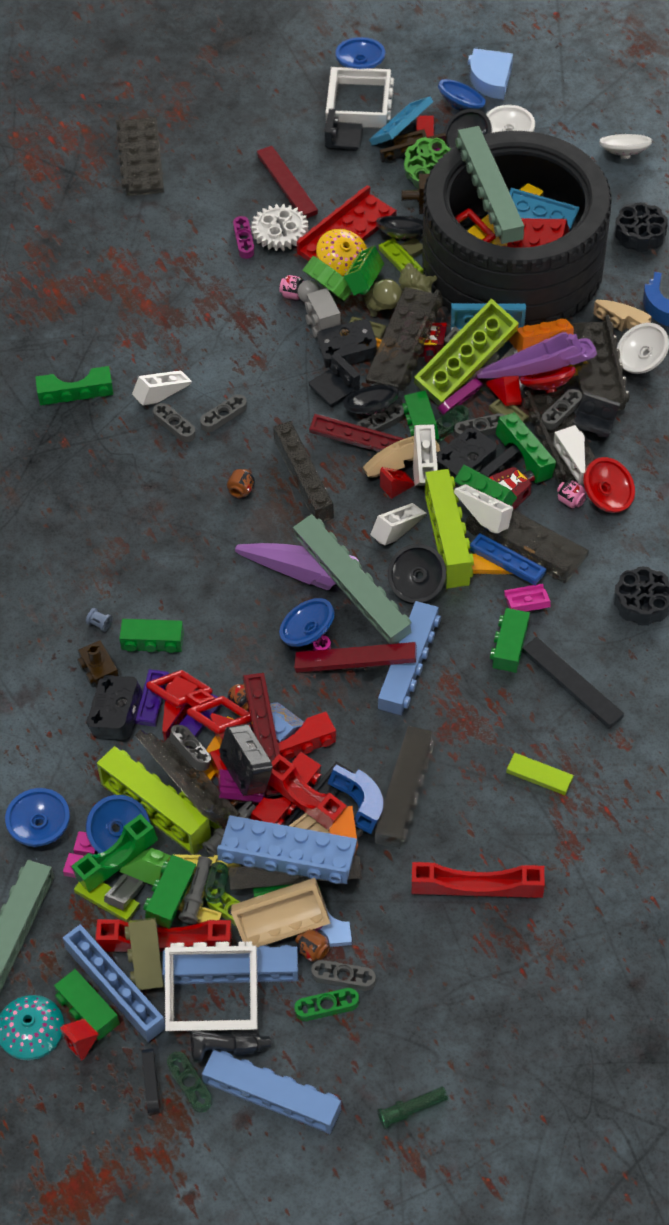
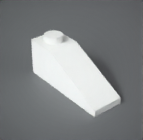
(157, 387)
(571, 448)
(424, 453)
(486, 509)
(396, 523)

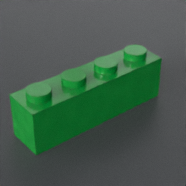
(364, 270)

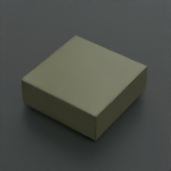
(413, 247)

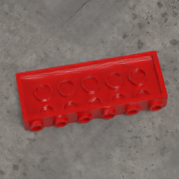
(355, 215)

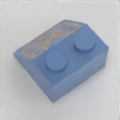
(284, 722)

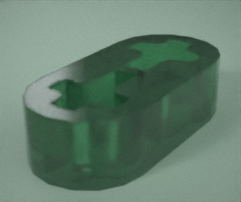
(212, 881)

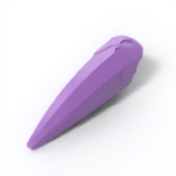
(542, 357)
(289, 560)

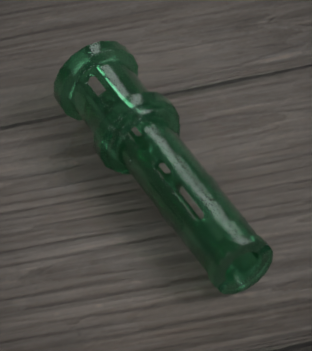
(402, 1110)

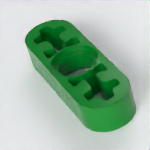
(320, 1013)

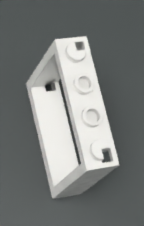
(361, 77)
(201, 948)

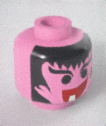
(289, 287)
(571, 494)

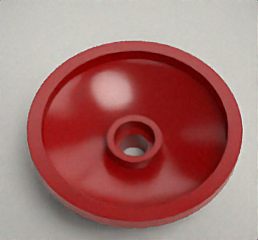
(549, 380)
(609, 485)

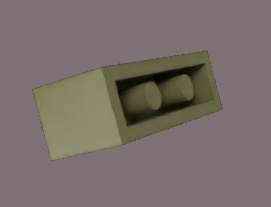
(144, 953)

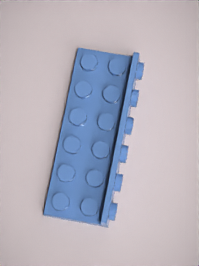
(287, 849)

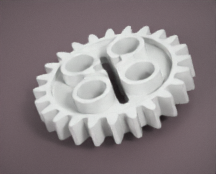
(269, 232)

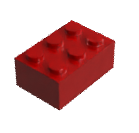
(541, 232)

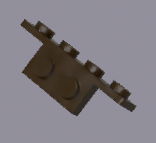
(402, 142)

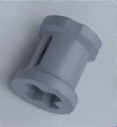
(99, 619)

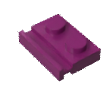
(229, 789)

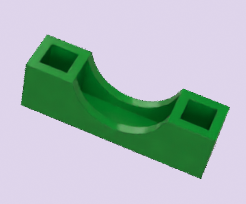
(95, 384)
(537, 459)
(96, 868)

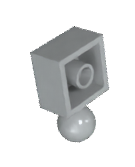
(320, 307)

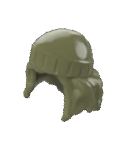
(412, 278)
(382, 296)

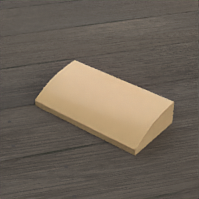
(281, 913)

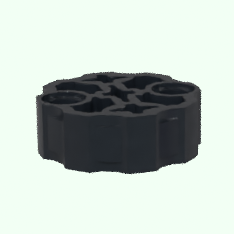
(641, 227)
(641, 600)

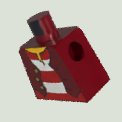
(435, 341)
(517, 482)

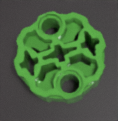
(423, 162)
(328, 278)

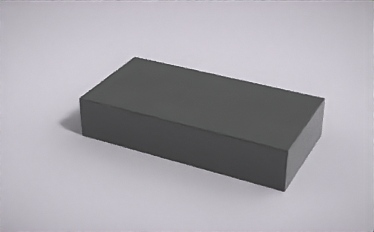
(123, 891)

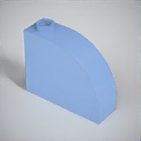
(490, 72)

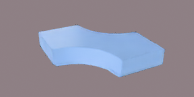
(337, 932)

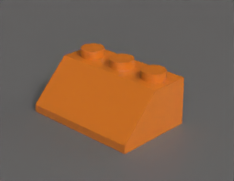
(531, 335)

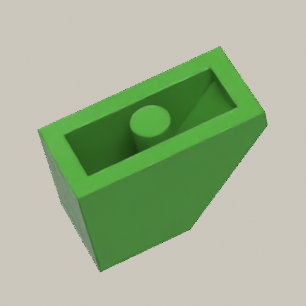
(146, 866)

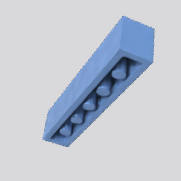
(401, 677)
(273, 965)
(114, 983)
(272, 1091)

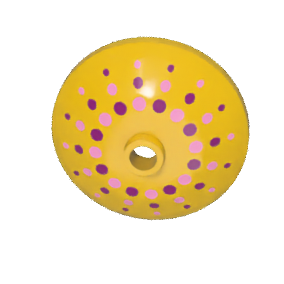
(331, 249)

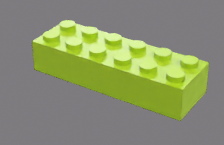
(466, 352)
(448, 528)
(163, 805)

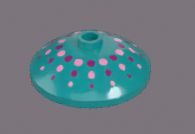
(35, 1038)

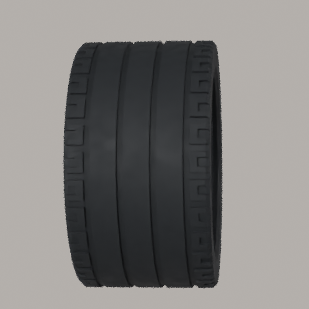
(548, 278)

